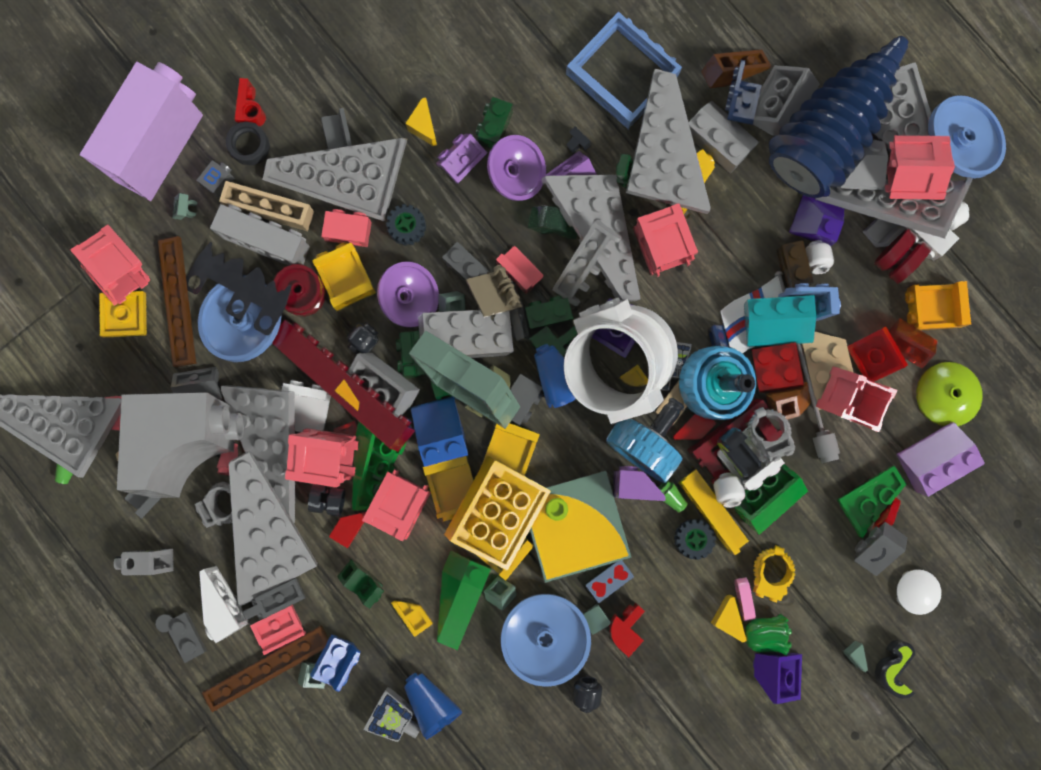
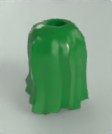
(768, 634)

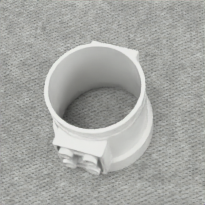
(648, 331)

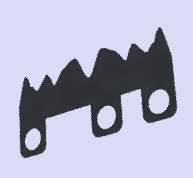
(247, 288)

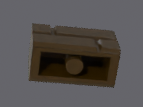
(794, 264)

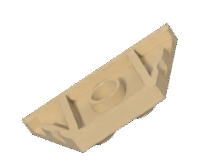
(822, 356)

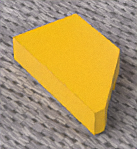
(413, 616)

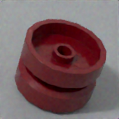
(903, 256)
(312, 293)

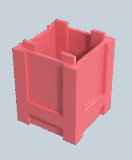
(919, 167)
(665, 239)
(111, 265)
(856, 398)
(321, 457)
(397, 505)

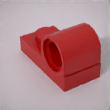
(246, 106)

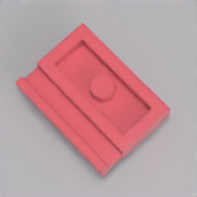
(278, 629)

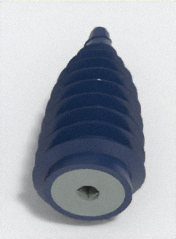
(836, 123)

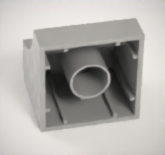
(169, 437)

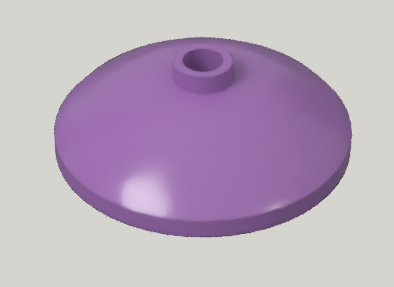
(525, 163)
(416, 286)

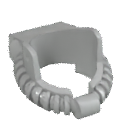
(775, 449)
(209, 508)

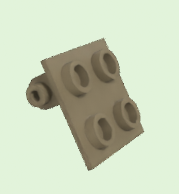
(494, 292)

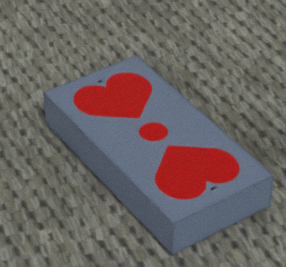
(609, 580)

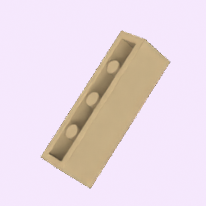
(267, 205)

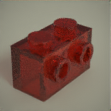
(913, 343)

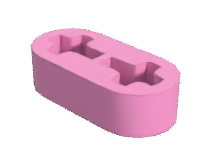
(744, 599)

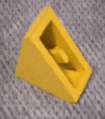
(421, 124)
(728, 619)

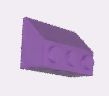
(940, 459)
(634, 484)

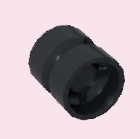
(334, 501)

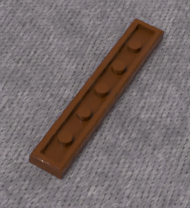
(176, 301)
(265, 669)

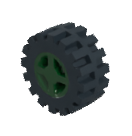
(403, 217)
(703, 539)

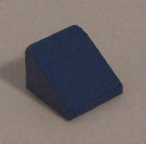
(718, 336)

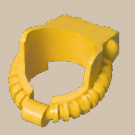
(777, 590)

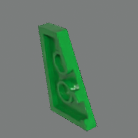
(870, 498)

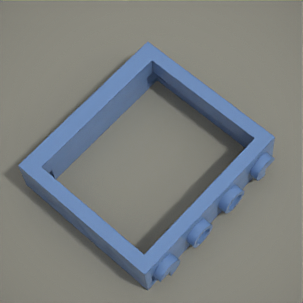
(598, 92)

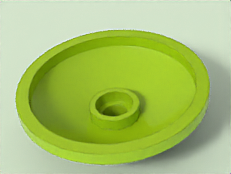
(936, 395)

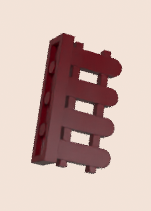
(703, 447)

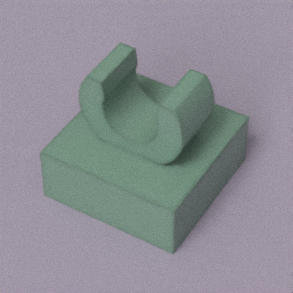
(181, 205)

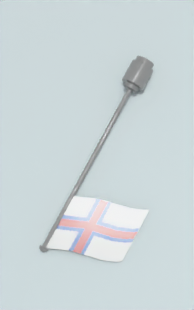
(734, 325)

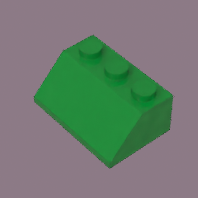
(771, 499)

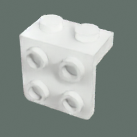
(310, 405)
(756, 479)

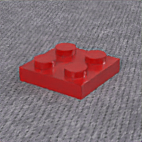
(877, 355)
(777, 367)

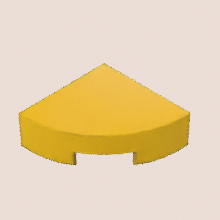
(634, 377)

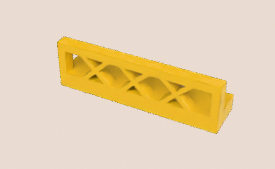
(713, 512)

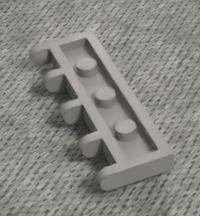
(584, 261)

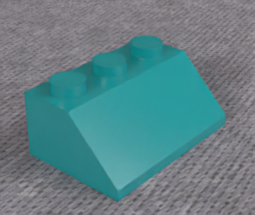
(780, 320)

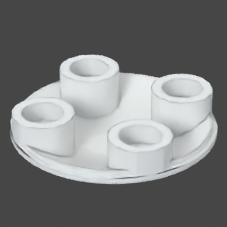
(918, 592)

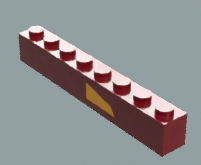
(342, 386)

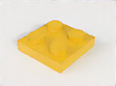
(123, 318)

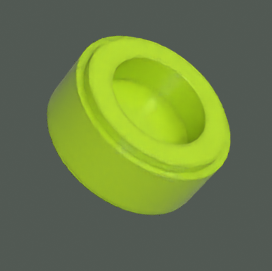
(556, 509)

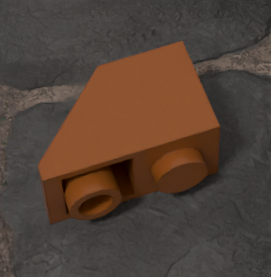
(790, 401)

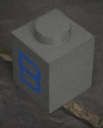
(214, 177)

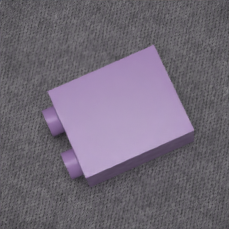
(144, 129)

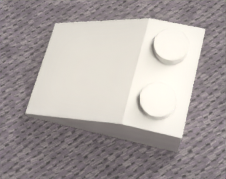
(220, 606)

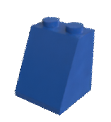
(439, 431)

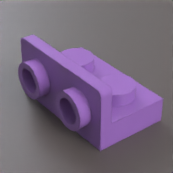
(461, 157)

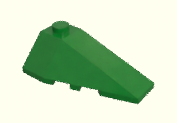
(372, 463)
(460, 592)

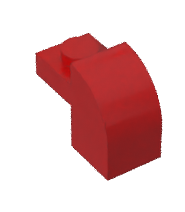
(621, 632)

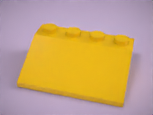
(496, 513)

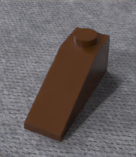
(720, 67)

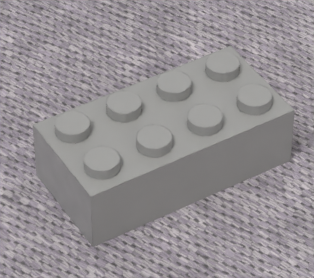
(259, 236)
(470, 331)

